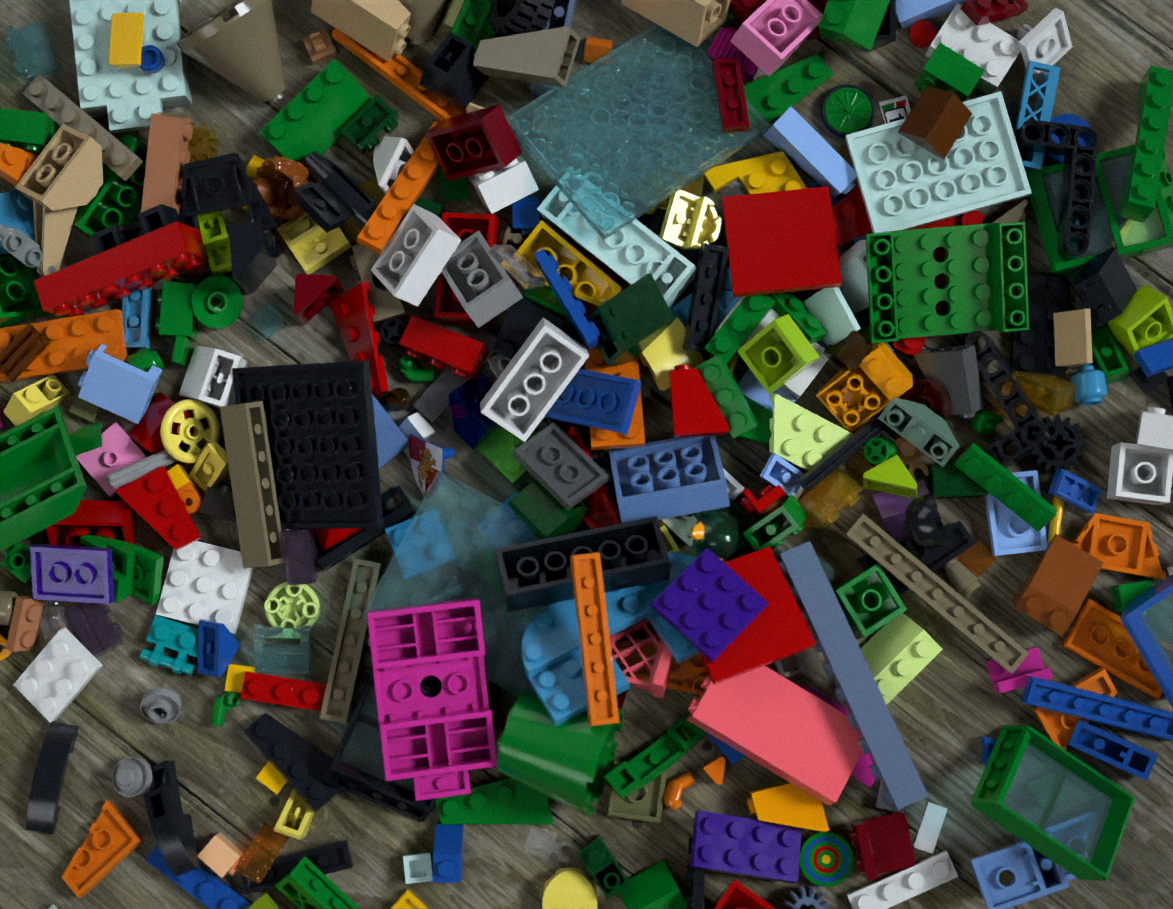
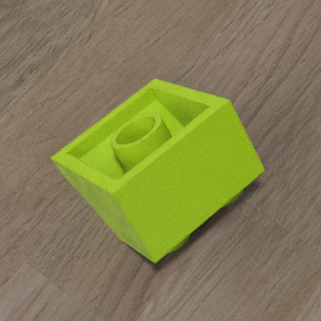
(1144, 321)
(778, 353)

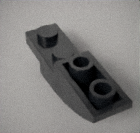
(169, 824)

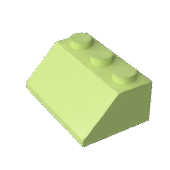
(898, 654)

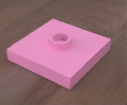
(115, 453)

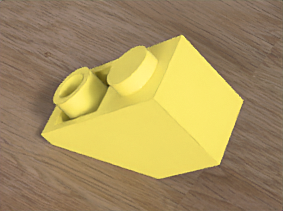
(35, 399)

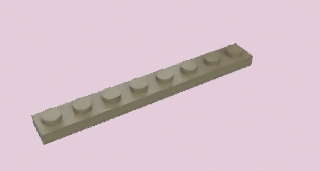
(936, 593)

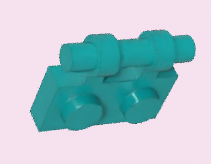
(175, 636)

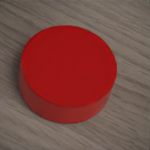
(922, 34)

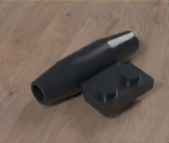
(332, 195)

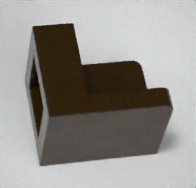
(850, 353)

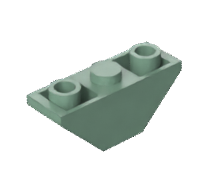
(921, 428)

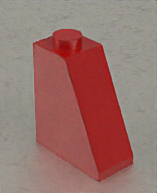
(692, 405)

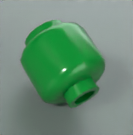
(145, 359)

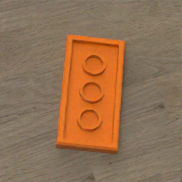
(1105, 642)

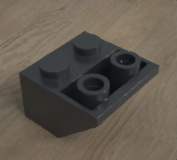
(452, 72)

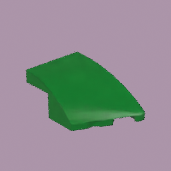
(134, 568)

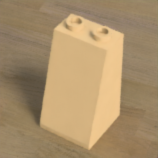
(685, 18)
(372, 23)

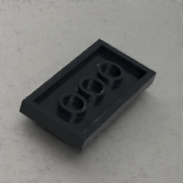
(1035, 348)

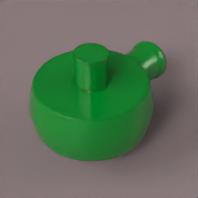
(985, 422)

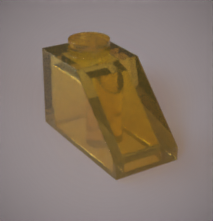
(1047, 392)

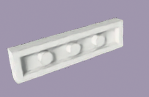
(904, 883)

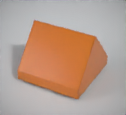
(596, 48)
(715, 769)

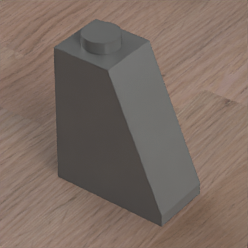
(957, 374)

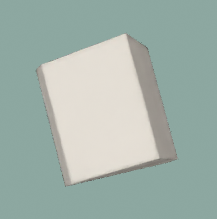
(416, 425)

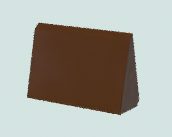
(936, 121)

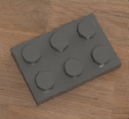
(560, 466)

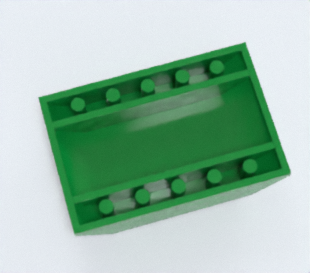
(37, 477)

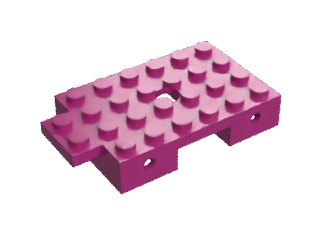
(441, 734)

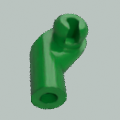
(413, 372)
(222, 705)

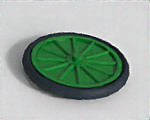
(847, 110)

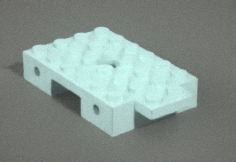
(131, 93)

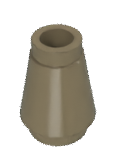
(961, 578)

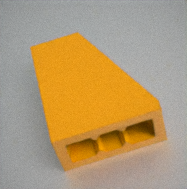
(787, 806)

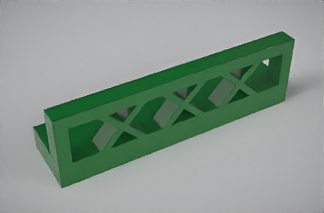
(313, 888)

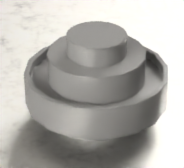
(160, 705)
(132, 776)

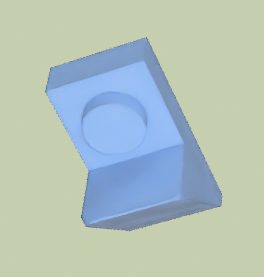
(782, 473)

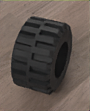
(519, 16)

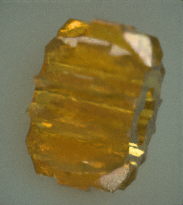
(207, 140)

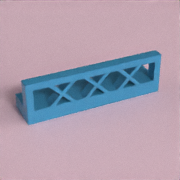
(1044, 105)

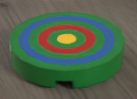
(825, 859)

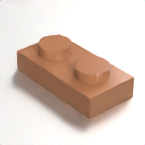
(24, 624)

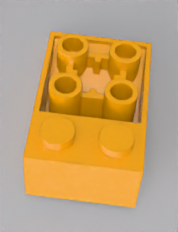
(863, 393)

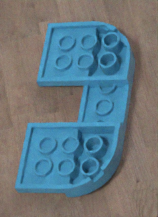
(553, 646)

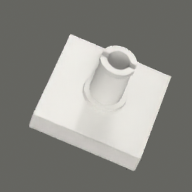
(1045, 41)

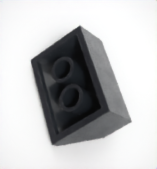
(252, 254)

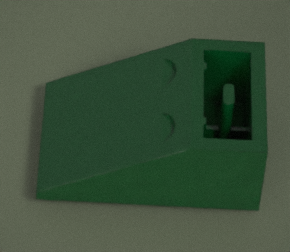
(631, 321)

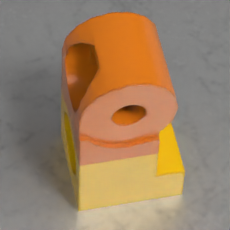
(186, 489)

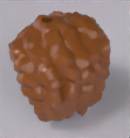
(276, 182)

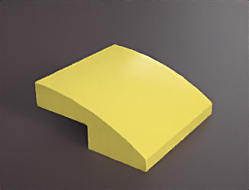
(311, 243)
(668, 352)

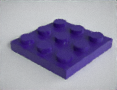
(709, 605)

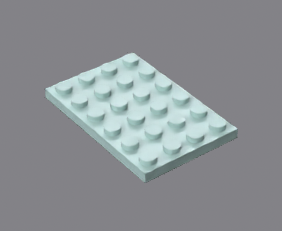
(914, 187)

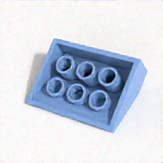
(669, 478)

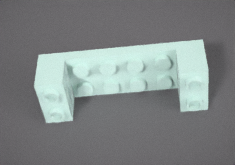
(628, 252)

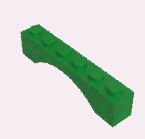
(1143, 177)

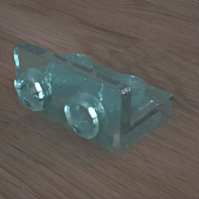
(32, 50)

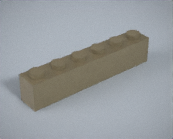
(253, 484)

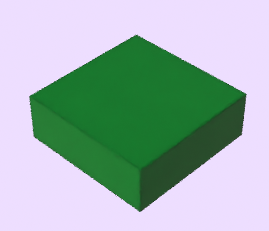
(181, 351)

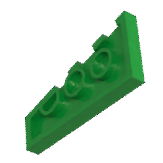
(786, 87)
(496, 803)

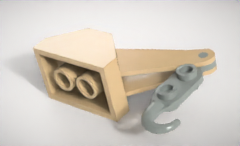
(57, 182)

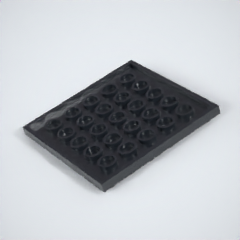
(319, 441)

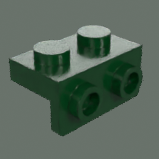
(370, 124)

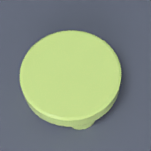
(292, 606)

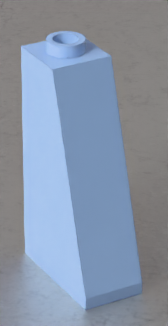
(912, 11)
(811, 152)

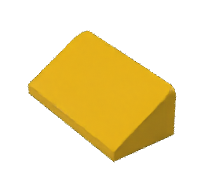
(126, 40)

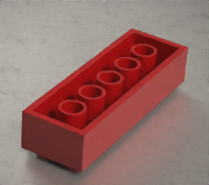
(122, 270)

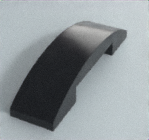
(49, 777)

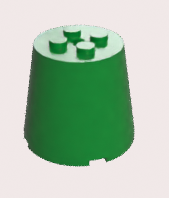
(558, 760)

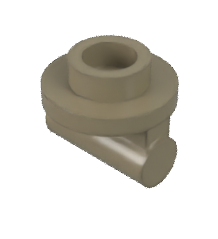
(507, 238)

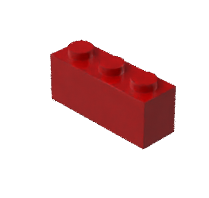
(443, 348)

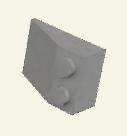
(479, 280)

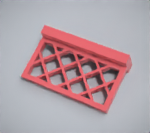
(662, 659)

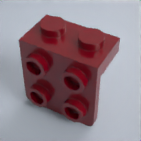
(882, 845)

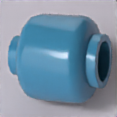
(1090, 386)

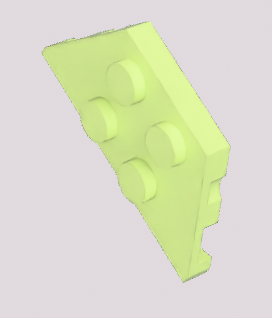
(802, 435)

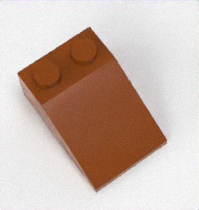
(1058, 585)

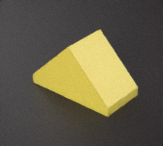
(295, 817)

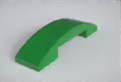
(655, 759)

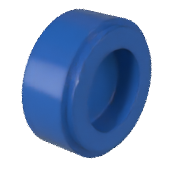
(151, 59)

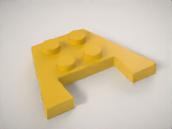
(757, 174)

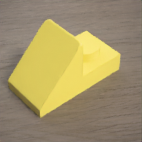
(210, 467)

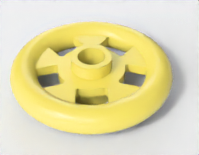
(176, 414)

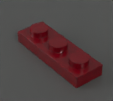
(730, 95)

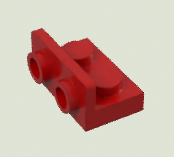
(764, 499)

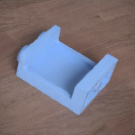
(117, 385)

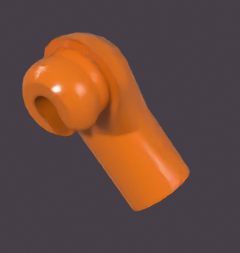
(674, 790)

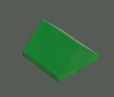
(653, 890)

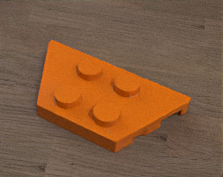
(1121, 545)

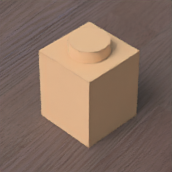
(221, 855)

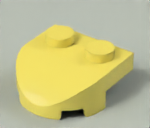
(690, 221)
(569, 890)

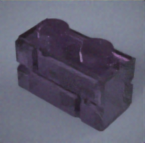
(300, 556)
(94, 627)

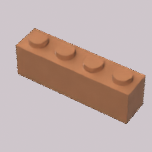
(166, 160)

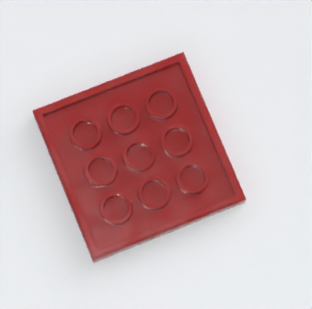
(781, 242)
(774, 633)

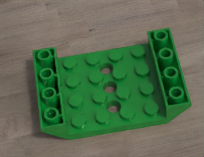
(982, 288)

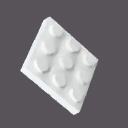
(206, 585)

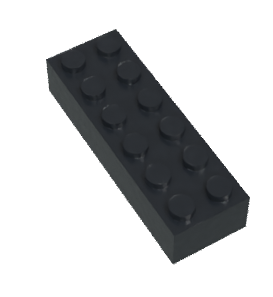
(542, 573)

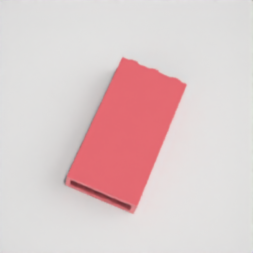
(780, 730)

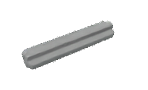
(139, 469)

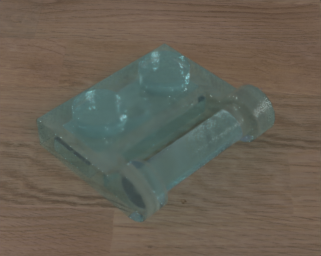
(282, 657)

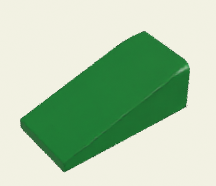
(1107, 356)

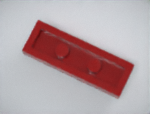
(283, 691)

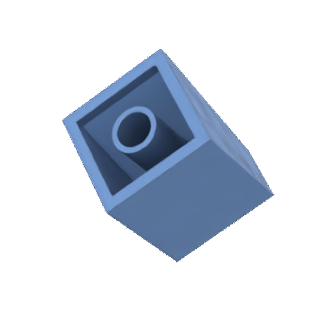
(388, 436)

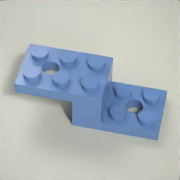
(1032, 875)

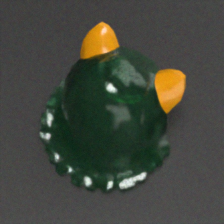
(720, 530)

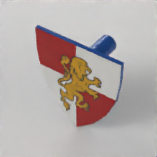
(426, 460)

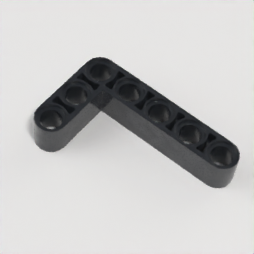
(1072, 178)
(1010, 404)

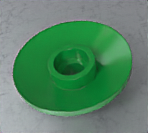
(228, 302)

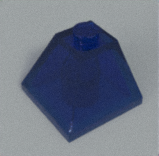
(466, 413)

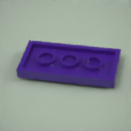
(745, 847)

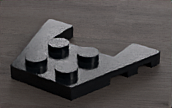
(218, 186)

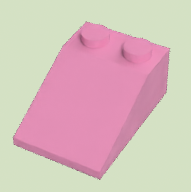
(776, 32)

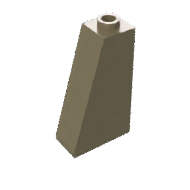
(530, 57)

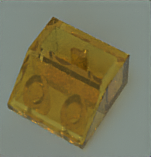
(829, 497)

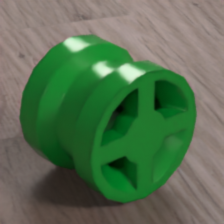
(874, 447)

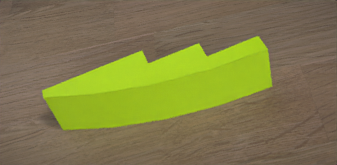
(216, 242)

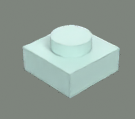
(418, 868)

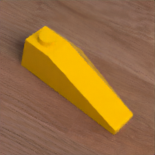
(585, 276)

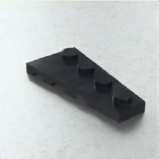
(932, 558)
(294, 759)

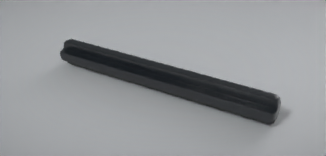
(842, 453)

